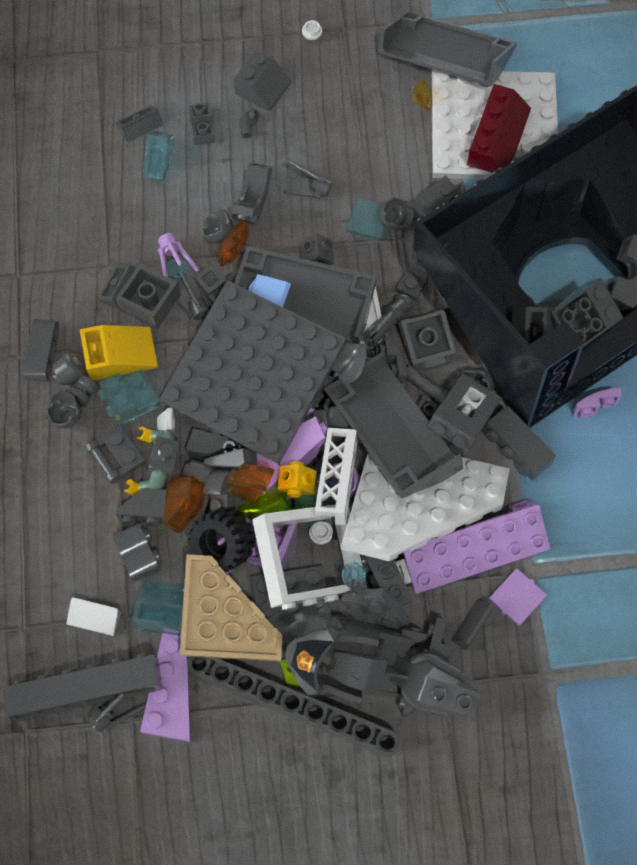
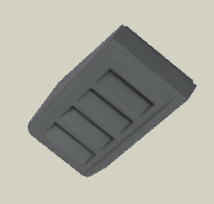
(233, 459)

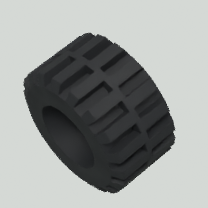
(232, 527)

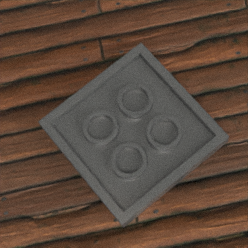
(297, 620)

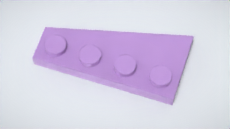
(168, 709)

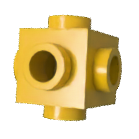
(297, 479)

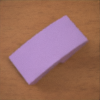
(590, 405)

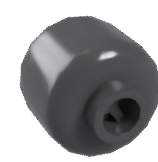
(69, 368)

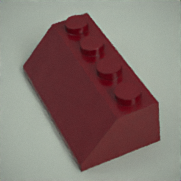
(499, 130)

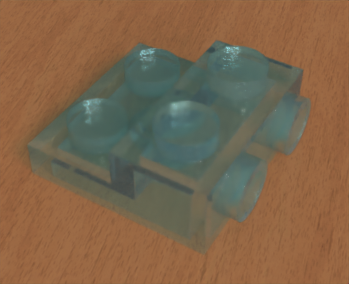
(128, 396)

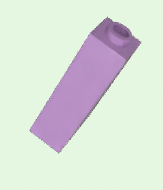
(304, 447)

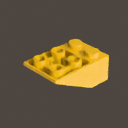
(117, 350)

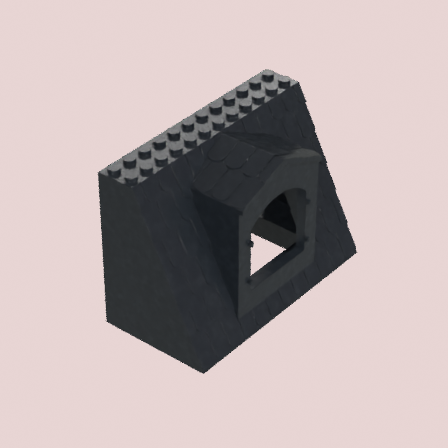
(479, 243)

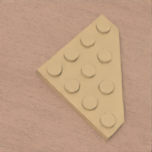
(221, 618)

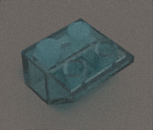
(159, 608)

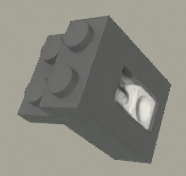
(455, 425)

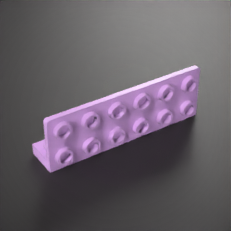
(478, 547)

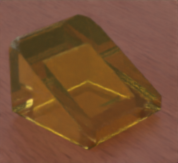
(422, 95)

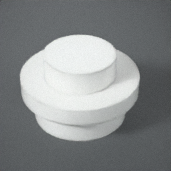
(312, 30)
(321, 532)

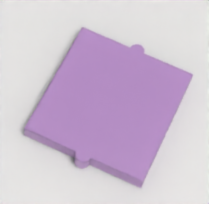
(517, 597)

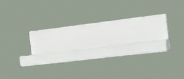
(345, 477)

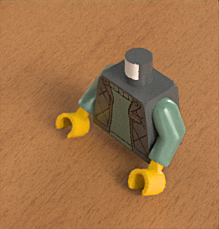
(160, 461)

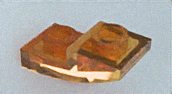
(228, 249)

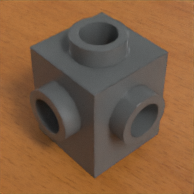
(318, 249)

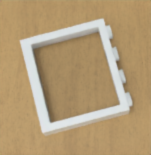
(272, 565)

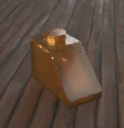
(249, 481)
(183, 502)

